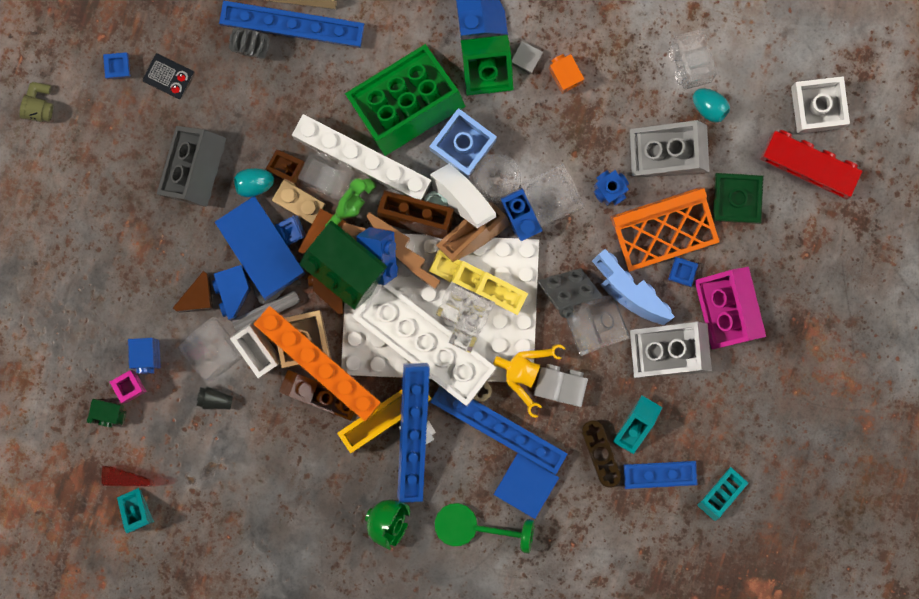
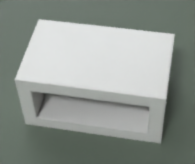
(255, 349)

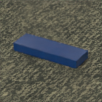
(660, 474)

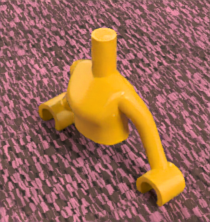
(524, 371)

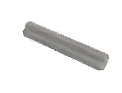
(279, 304)

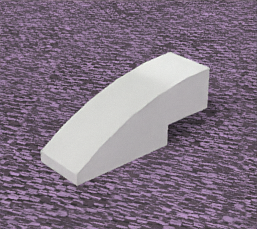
(462, 195)

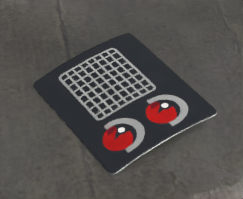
(168, 76)

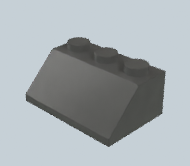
(191, 165)

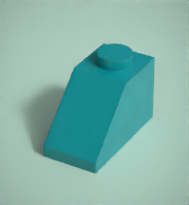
(637, 424)

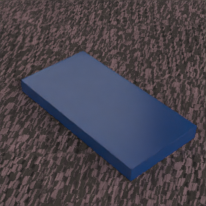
(260, 248)

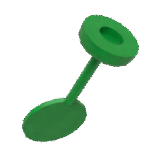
(458, 525)

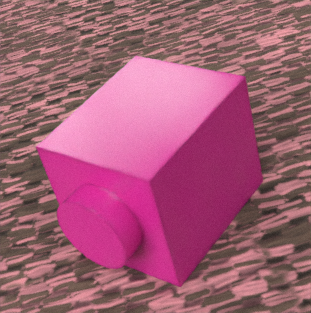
(127, 386)

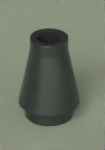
(213, 399)

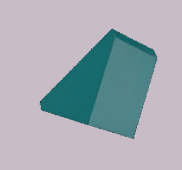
(134, 511)

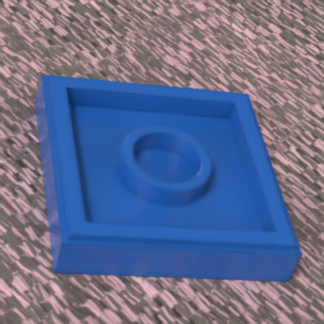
(526, 486)

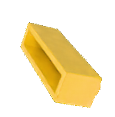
(383, 418)

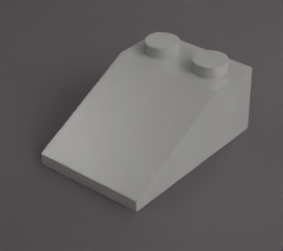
(670, 149)
(671, 350)

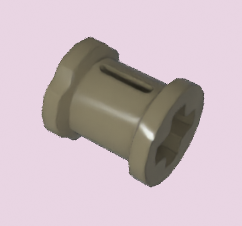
(485, 396)

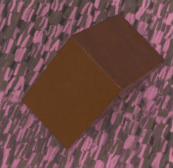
(285, 167)
(197, 297)

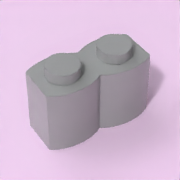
(561, 386)

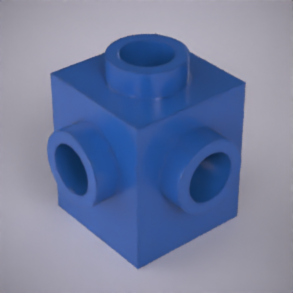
(607, 196)

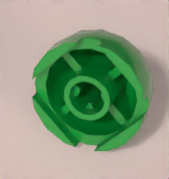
(387, 523)

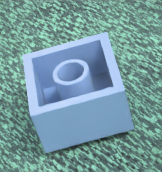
(463, 143)

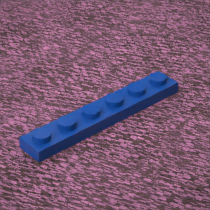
(292, 24)
(502, 430)
(413, 432)

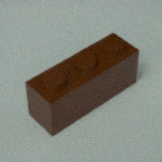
(415, 214)

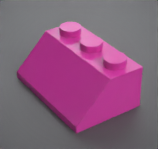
(730, 308)

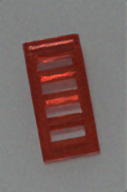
(116, 477)

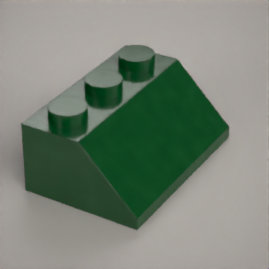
(343, 265)

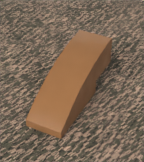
(467, 238)

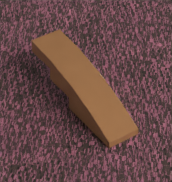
(407, 257)

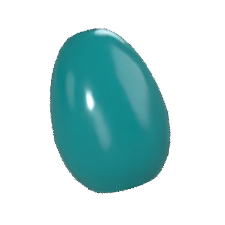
(711, 104)
(253, 182)

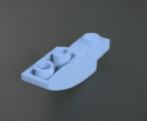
(637, 298)

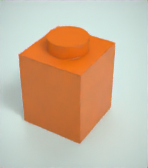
(566, 73)

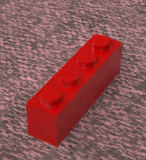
(811, 164)

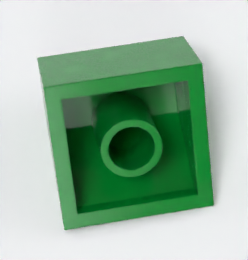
(487, 65)

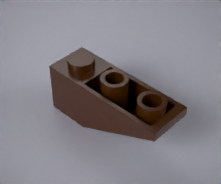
(314, 394)

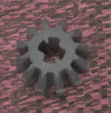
(249, 43)

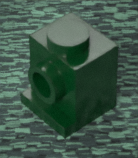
(106, 413)

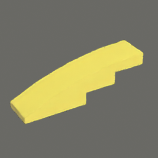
(478, 281)

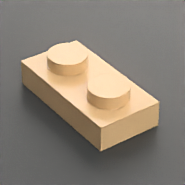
(297, 201)

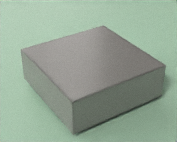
(526, 57)

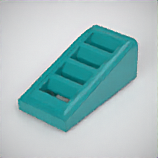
(708, 508)

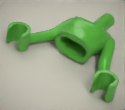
(351, 202)

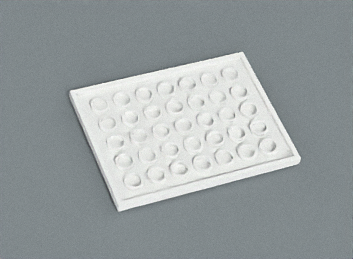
(503, 332)

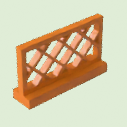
(658, 209)

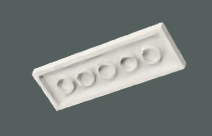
(424, 341)

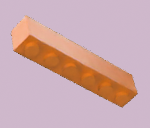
(317, 363)

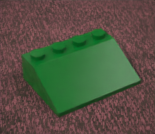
(405, 99)

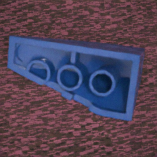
(481, 18)

